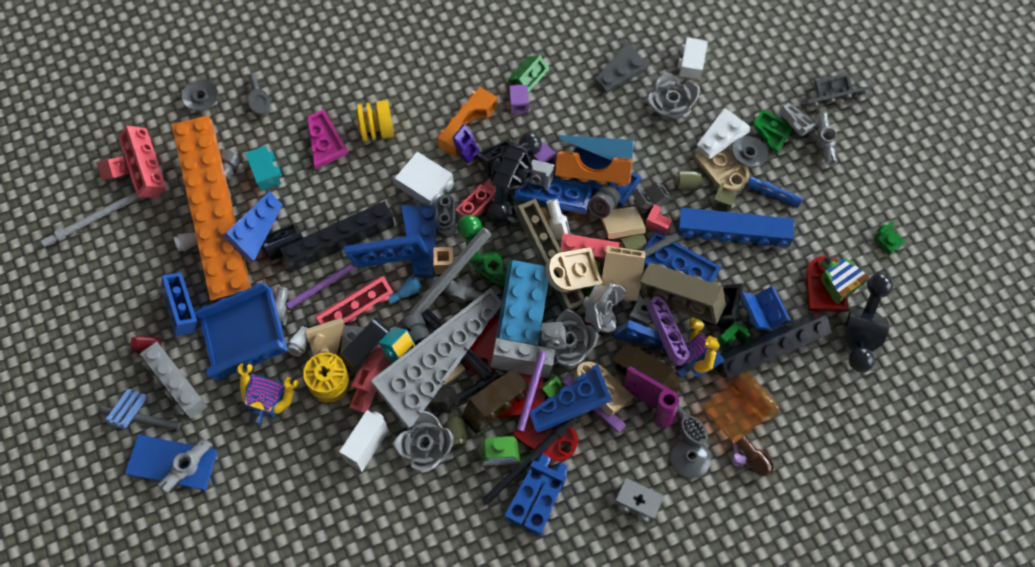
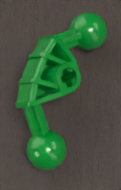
(468, 228)

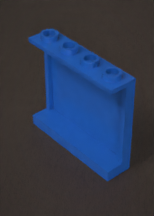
(241, 330)

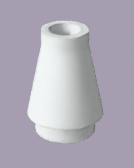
(185, 241)
(298, 342)

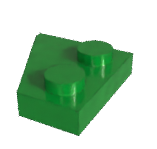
(772, 130)

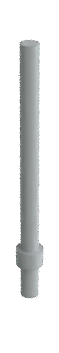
(61, 234)

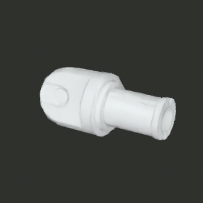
(558, 222)

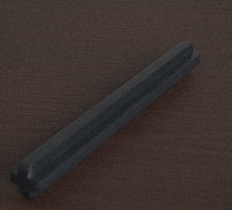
(482, 368)

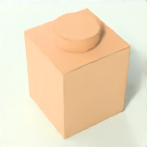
(442, 259)

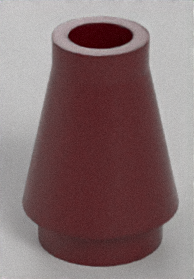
(141, 343)

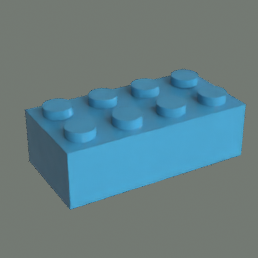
(522, 303)

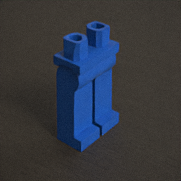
(550, 484)

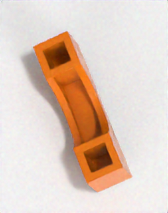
(480, 105)
(570, 166)

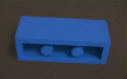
(178, 304)

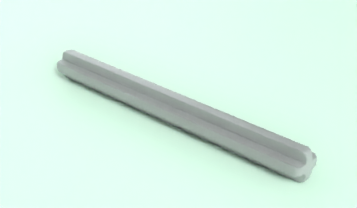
(451, 272)

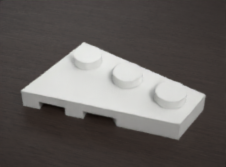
(722, 133)

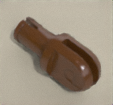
(756, 458)

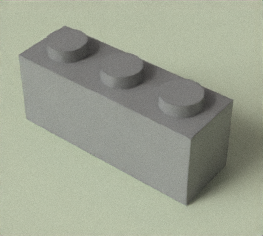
(521, 357)

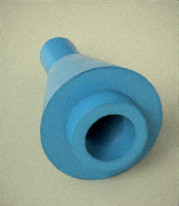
(409, 288)

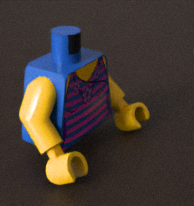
(702, 352)
(264, 395)

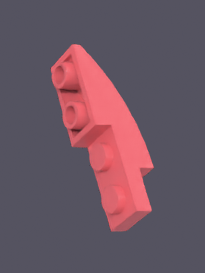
(478, 200)
(364, 390)

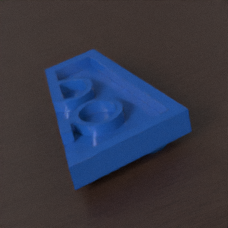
(640, 335)

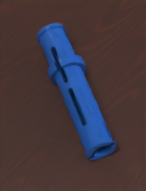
(795, 199)

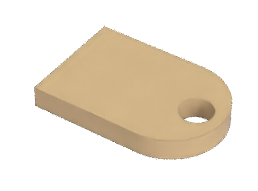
(724, 168)
(575, 268)
(618, 392)

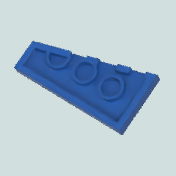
(578, 398)

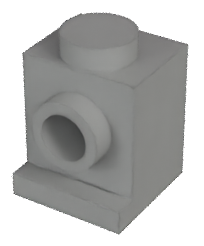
(542, 174)
(639, 316)
(554, 335)

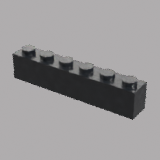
(336, 236)
(773, 344)

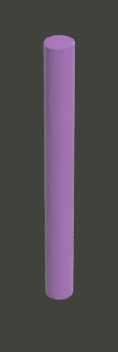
(319, 286)
(531, 391)

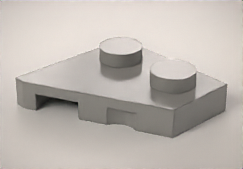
(797, 119)

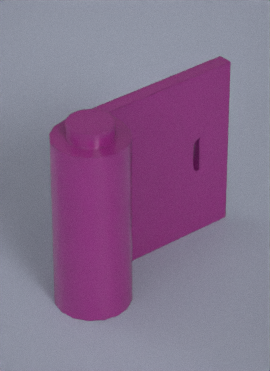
(654, 394)

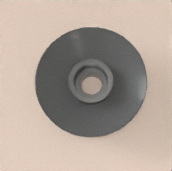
(200, 89)
(749, 151)
(684, 465)

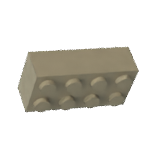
(684, 292)

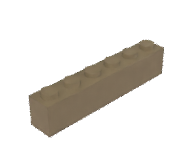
(545, 247)

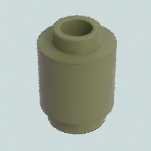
(687, 180)
(633, 242)
(458, 431)

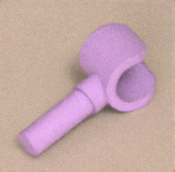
(738, 459)

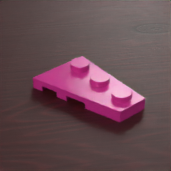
(325, 140)

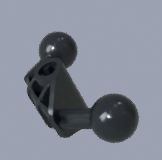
(510, 172)
(867, 328)

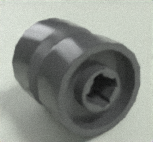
(230, 163)
(604, 201)
(415, 326)

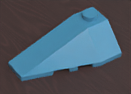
(604, 147)

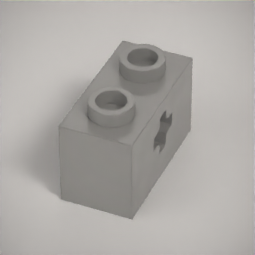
(649, 501)

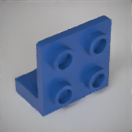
(765, 309)

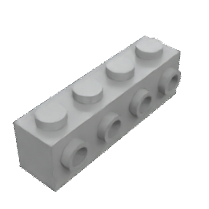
(171, 377)

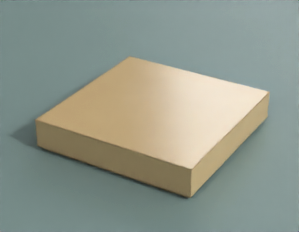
(623, 223)

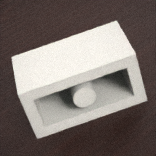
(693, 58)

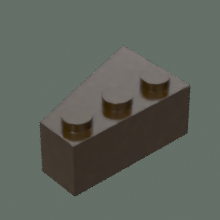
(646, 364)
(494, 401)

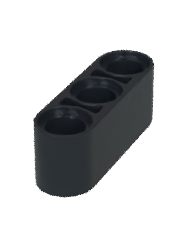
(364, 343)

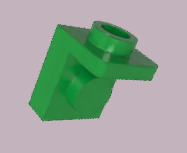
(888, 238)
(735, 331)

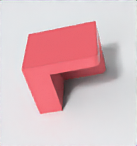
(112, 167)
(657, 222)

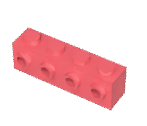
(142, 162)
(356, 302)

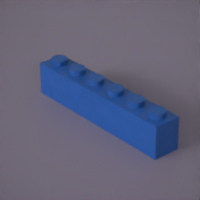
(735, 227)

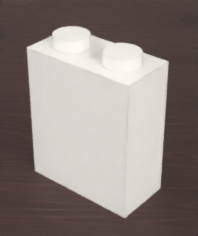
(424, 180)
(364, 440)

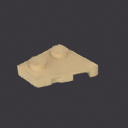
(325, 337)

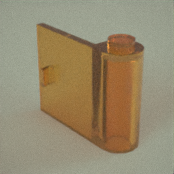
(741, 407)

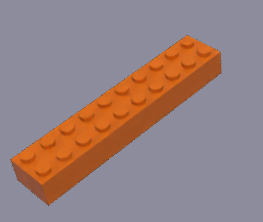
(210, 207)

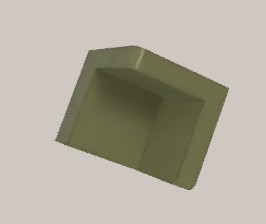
(723, 199)

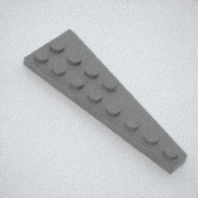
(420, 373)

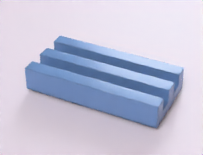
(123, 407)

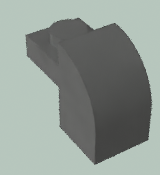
(646, 199)

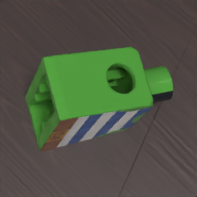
(842, 278)
(500, 451)

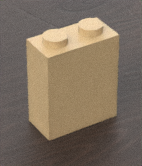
(624, 269)

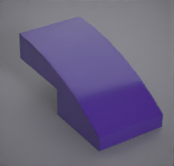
(464, 143)

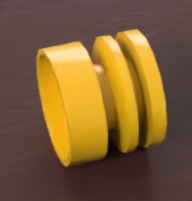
(375, 120)
(331, 387)

